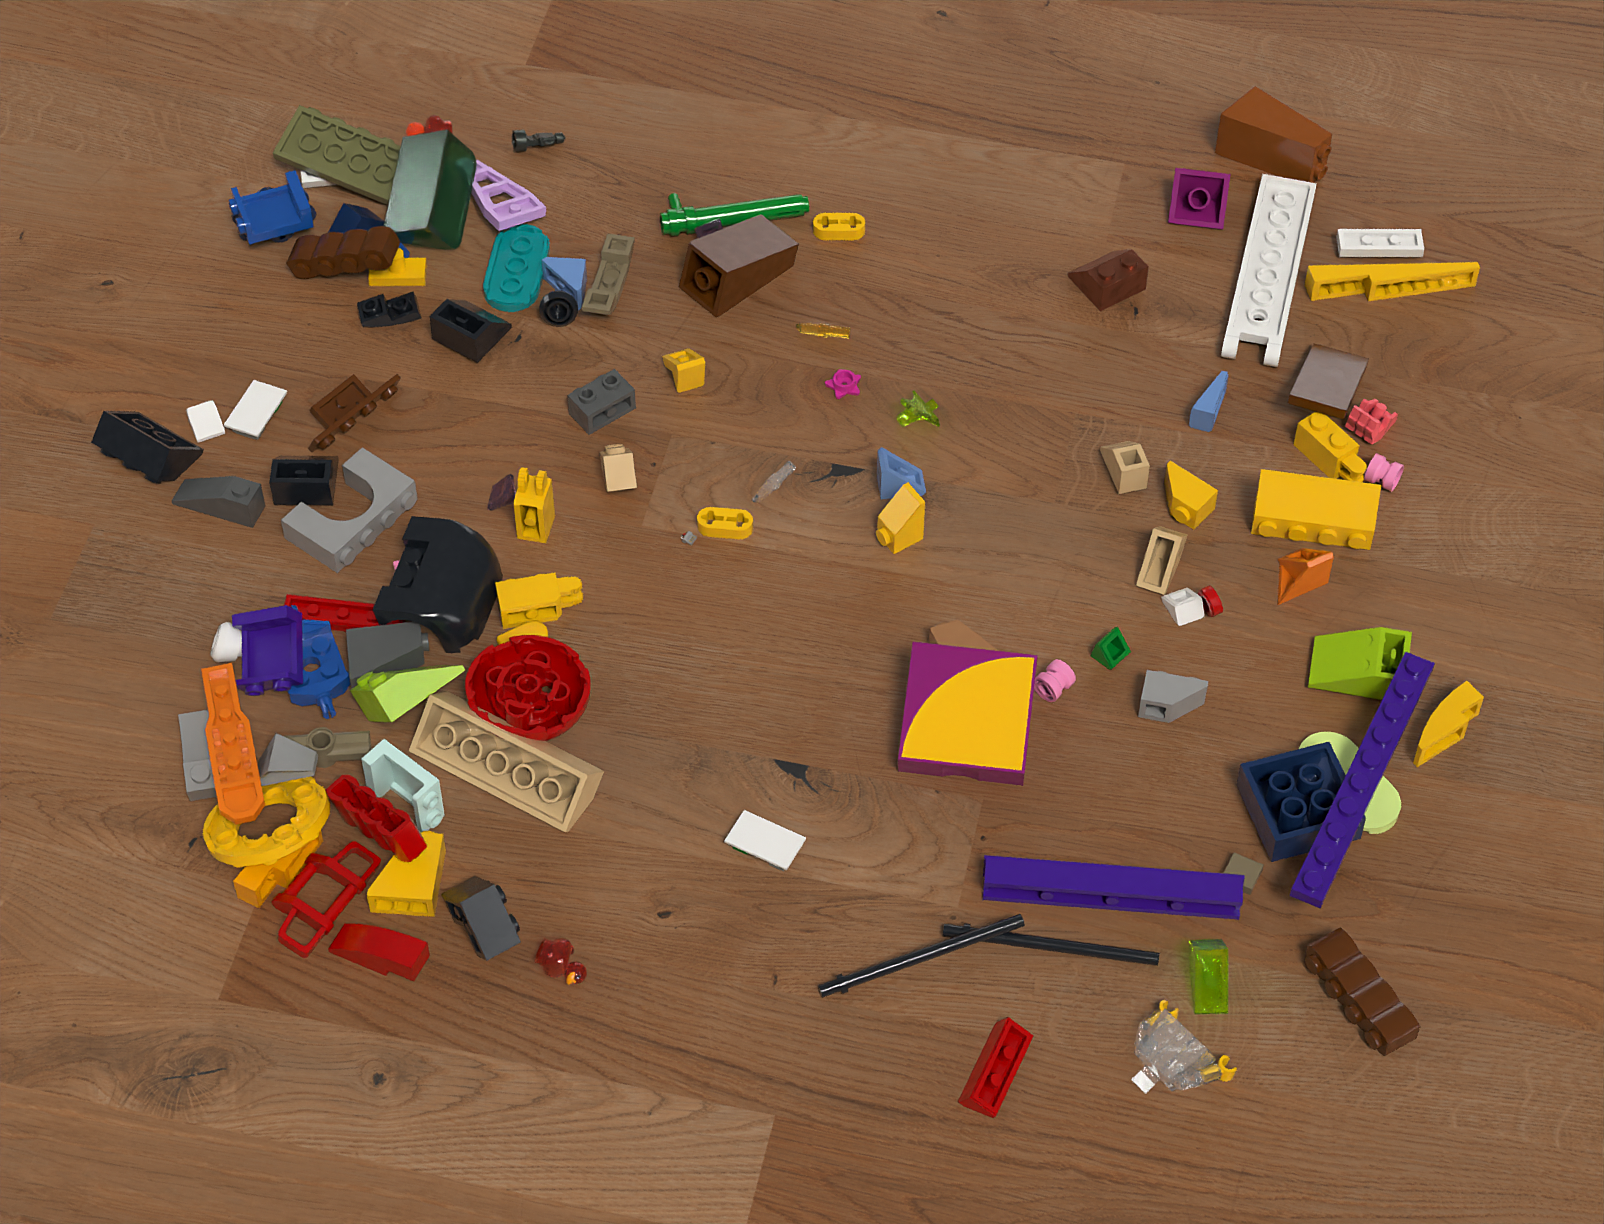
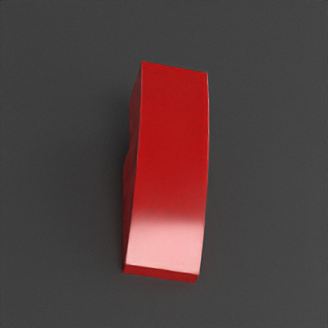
(381, 949)

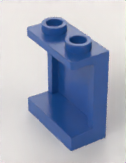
(272, 211)

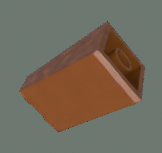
(1273, 138)

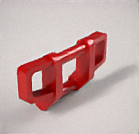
(323, 923)

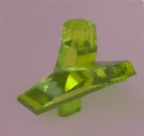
(916, 410)

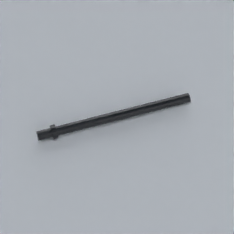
(1061, 945)
(842, 983)

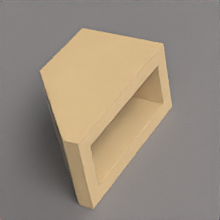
(1161, 559)

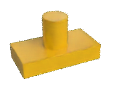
(401, 272)

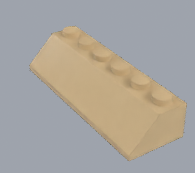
(516, 769)

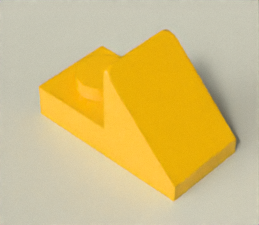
(687, 369)

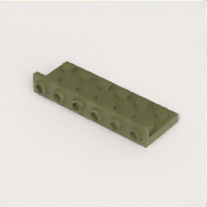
(339, 153)

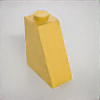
(412, 885)

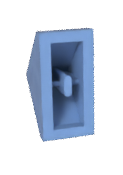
(566, 275)
(894, 473)

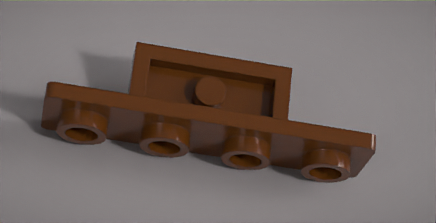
(344, 404)

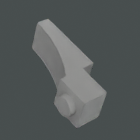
(196, 755)

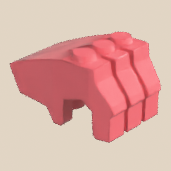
(1370, 420)

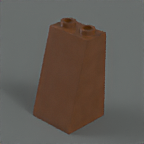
(735, 263)

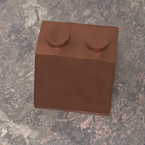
(1111, 278)

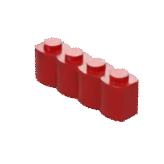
(376, 818)

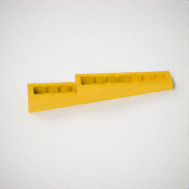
(1388, 280)

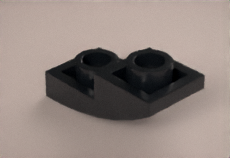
(383, 312)

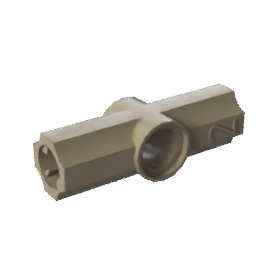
(336, 745)

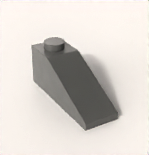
(223, 498)

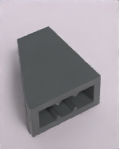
(385, 648)

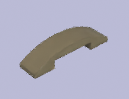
(610, 276)

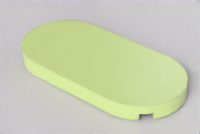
(1386, 801)

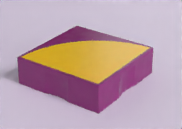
(967, 713)

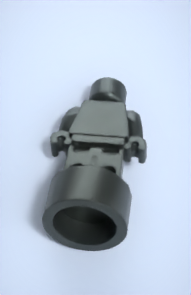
(521, 140)

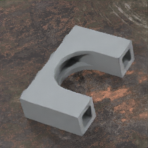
(339, 542)

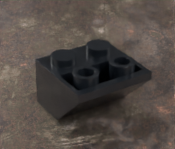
(467, 328)
(303, 480)

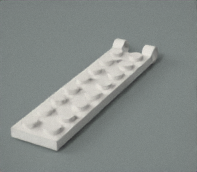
(1270, 266)

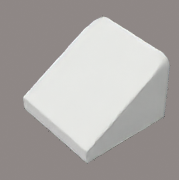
(205, 421)
(1184, 606)

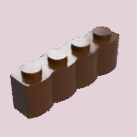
(343, 252)
(1366, 995)

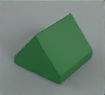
(1111, 649)

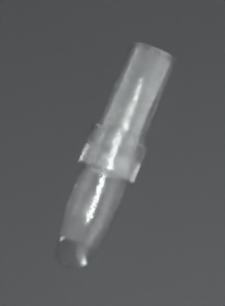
(773, 482)

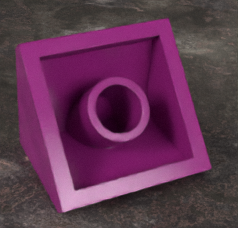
(1199, 198)

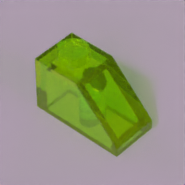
(1209, 976)

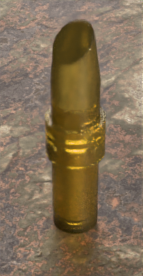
(824, 330)

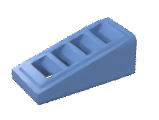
(1208, 405)

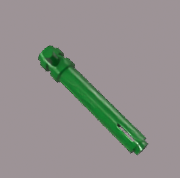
(687, 218)

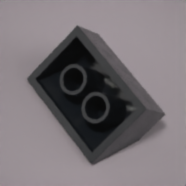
(144, 445)

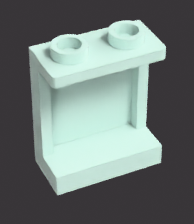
(391, 769)

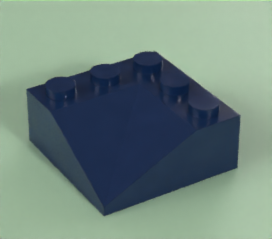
(1291, 797)

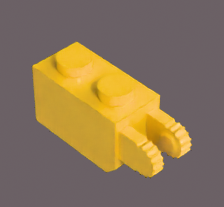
(534, 506)
(536, 598)

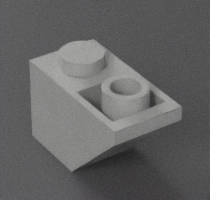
(1170, 696)

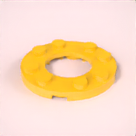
(312, 813)

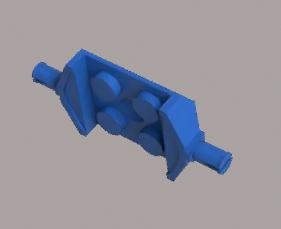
(330, 678)

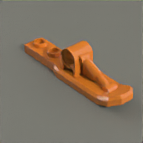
(231, 748)

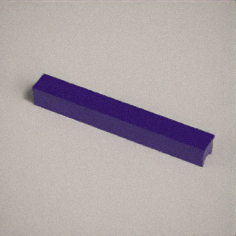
(1113, 887)

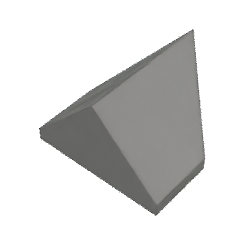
(286, 761)

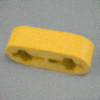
(839, 226)
(725, 523)

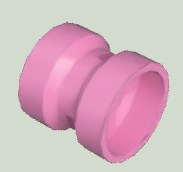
(1383, 472)
(1054, 680)

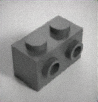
(601, 401)

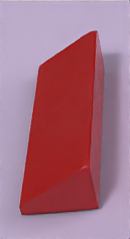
(996, 1068)

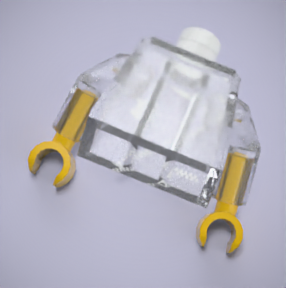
(1174, 1054)

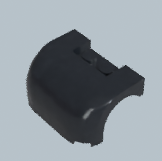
(442, 581)

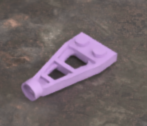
(509, 213)

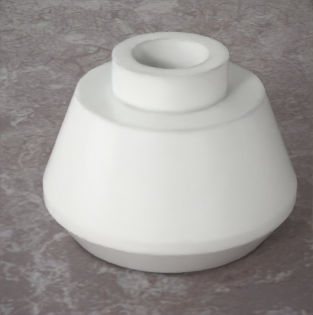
(227, 643)

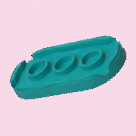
(516, 268)

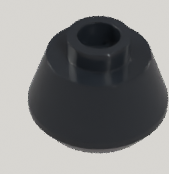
(558, 308)

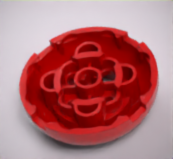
(510, 683)

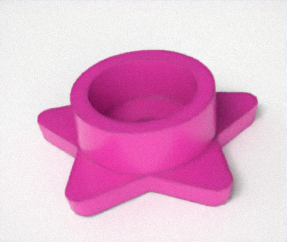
(841, 377)

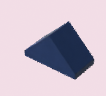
(355, 217)

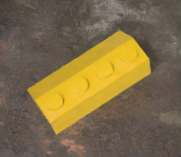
(1315, 509)

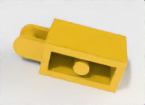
(1329, 448)

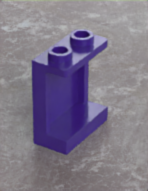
(270, 649)

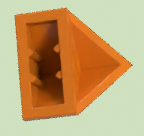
(1303, 572)

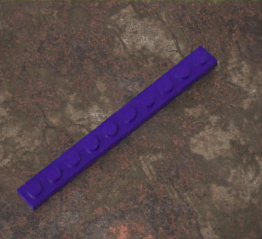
(1362, 780)

